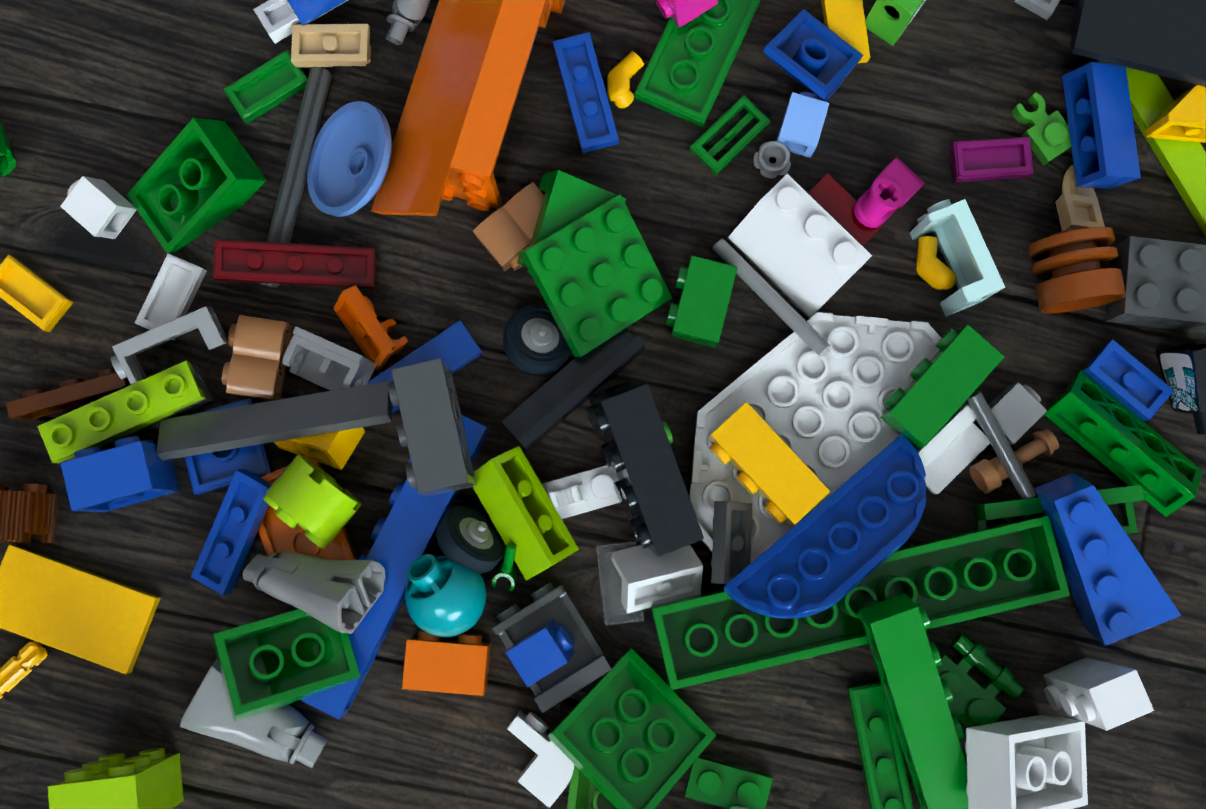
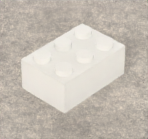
(1027, 764)

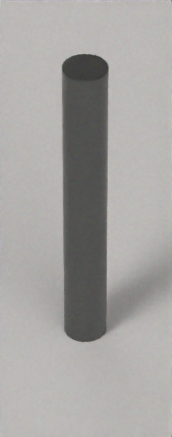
(1001, 445)

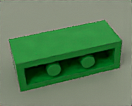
(940, 385)

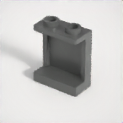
(586, 663)

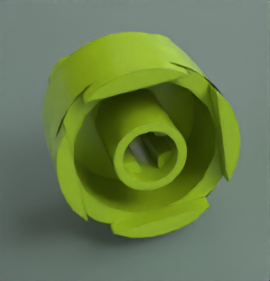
(311, 500)

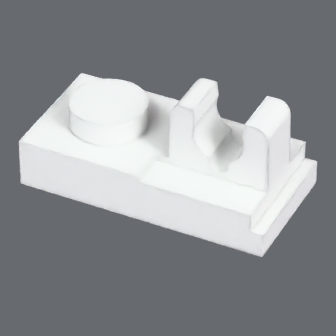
(583, 491)

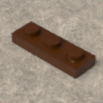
(70, 395)

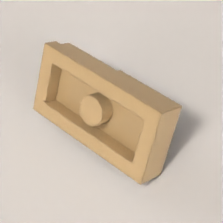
(330, 45)

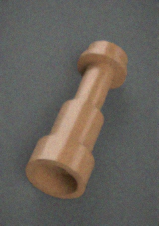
(991, 473)

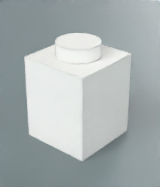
(98, 207)

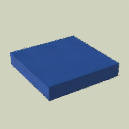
(217, 469)

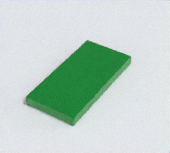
(695, 60)

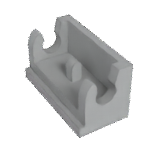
(326, 362)

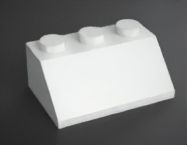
(798, 246)

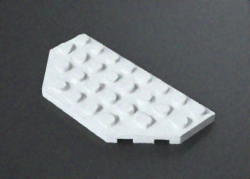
(817, 405)

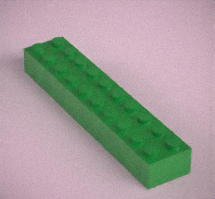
(950, 577)

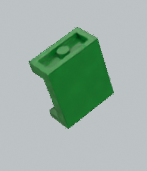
(564, 201)

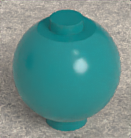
(443, 596)

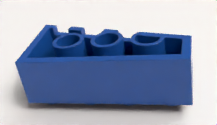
(1103, 567)

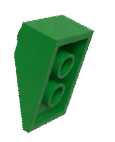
(195, 183)
(281, 662)

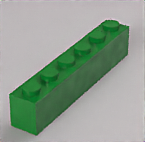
(918, 701)

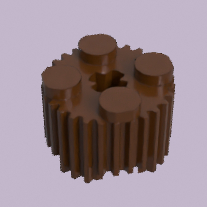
(27, 514)

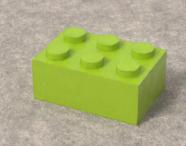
(114, 782)

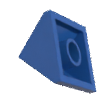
(812, 55)

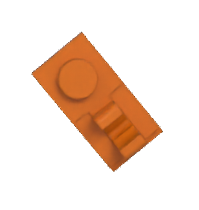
(362, 323)

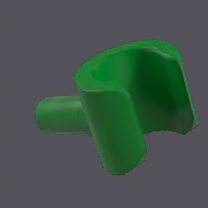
(507, 568)

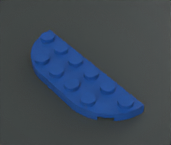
(838, 539)

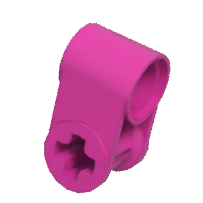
(887, 194)

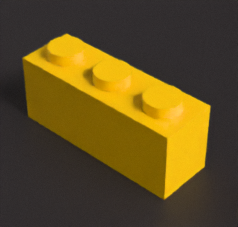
(767, 466)

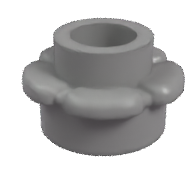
(779, 152)

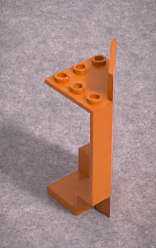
(461, 105)

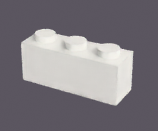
(1097, 693)

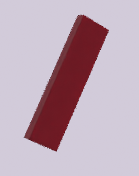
(293, 264)

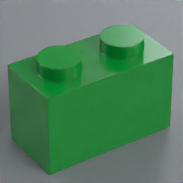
(703, 301)

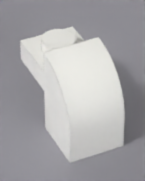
(550, 768)

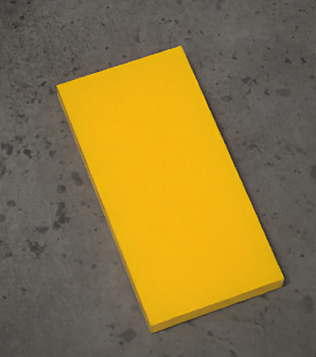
(73, 609)

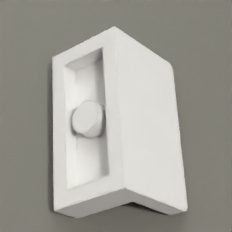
(952, 449)
(655, 579)

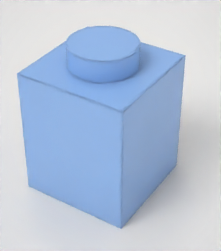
(802, 123)

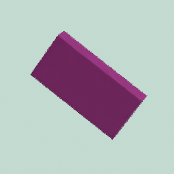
(991, 159)

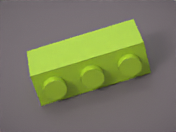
(523, 512)

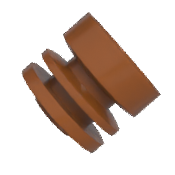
(1076, 270)

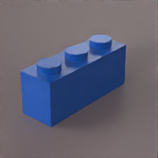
(1101, 126)

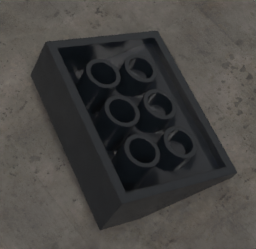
(1144, 35)

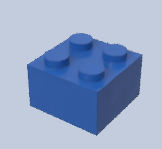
(118, 476)

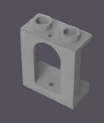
(204, 319)

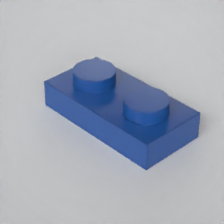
(1128, 380)

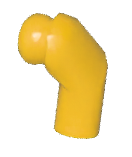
(619, 80)
(930, 267)

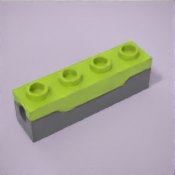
(128, 412)

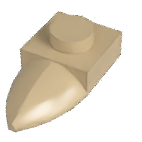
(1077, 205)

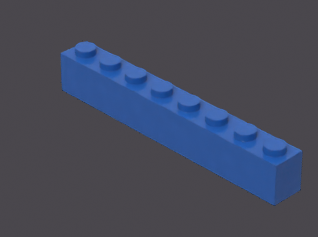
(398, 542)

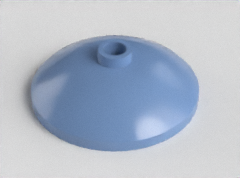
(349, 159)

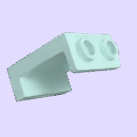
(963, 252)

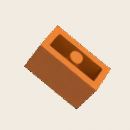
(446, 664)

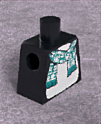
(1185, 372)

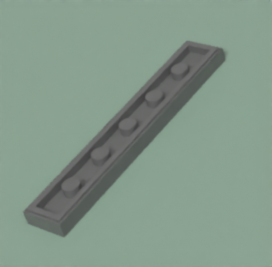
(274, 421)

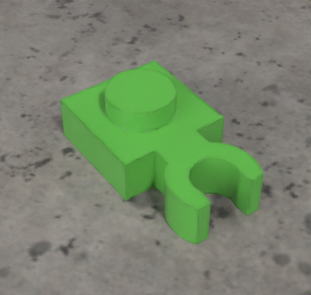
(1047, 133)

